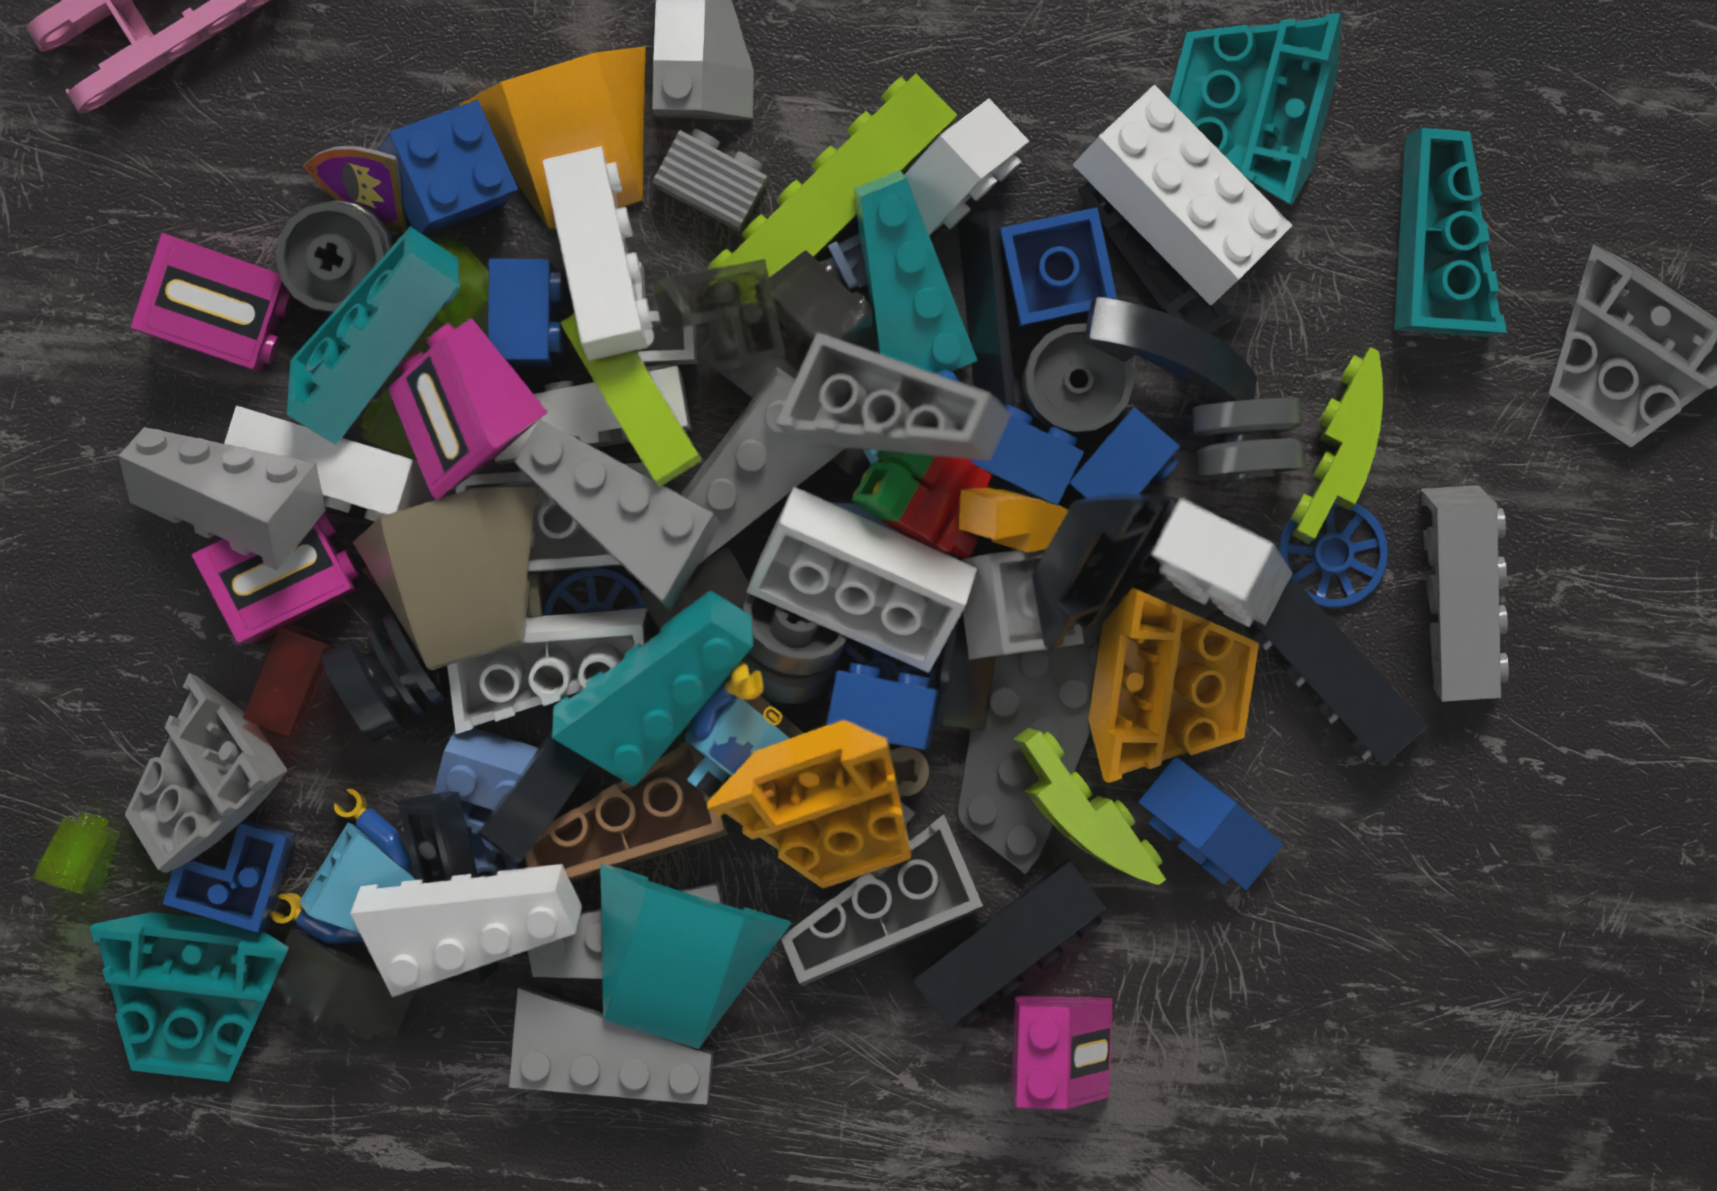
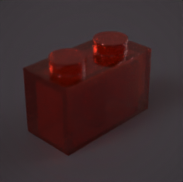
(287, 682)

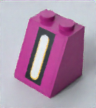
(212, 304)
(461, 405)
(261, 598)
(1060, 1051)

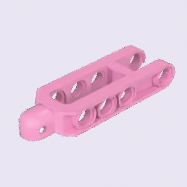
(147, 51)

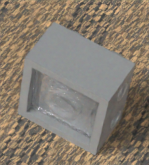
(1003, 608)

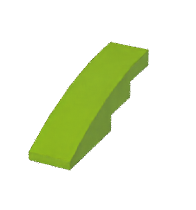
(639, 409)

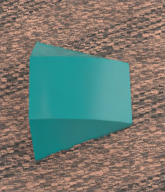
(1262, 95)
(675, 956)
(186, 990)

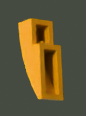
(1010, 518)

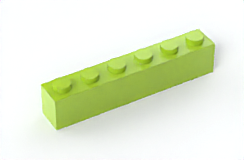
(825, 204)

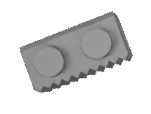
(711, 179)

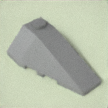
(700, 62)

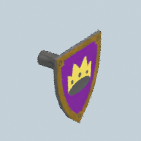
(362, 178)

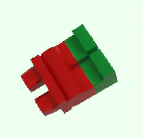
(923, 497)

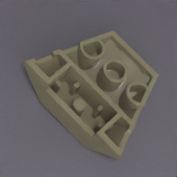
(456, 570)

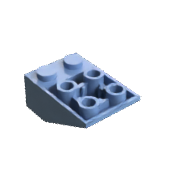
(482, 771)

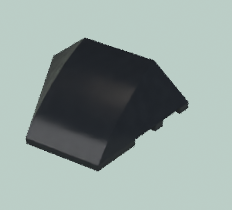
(1098, 558)

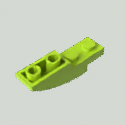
(1353, 430)
(1093, 826)

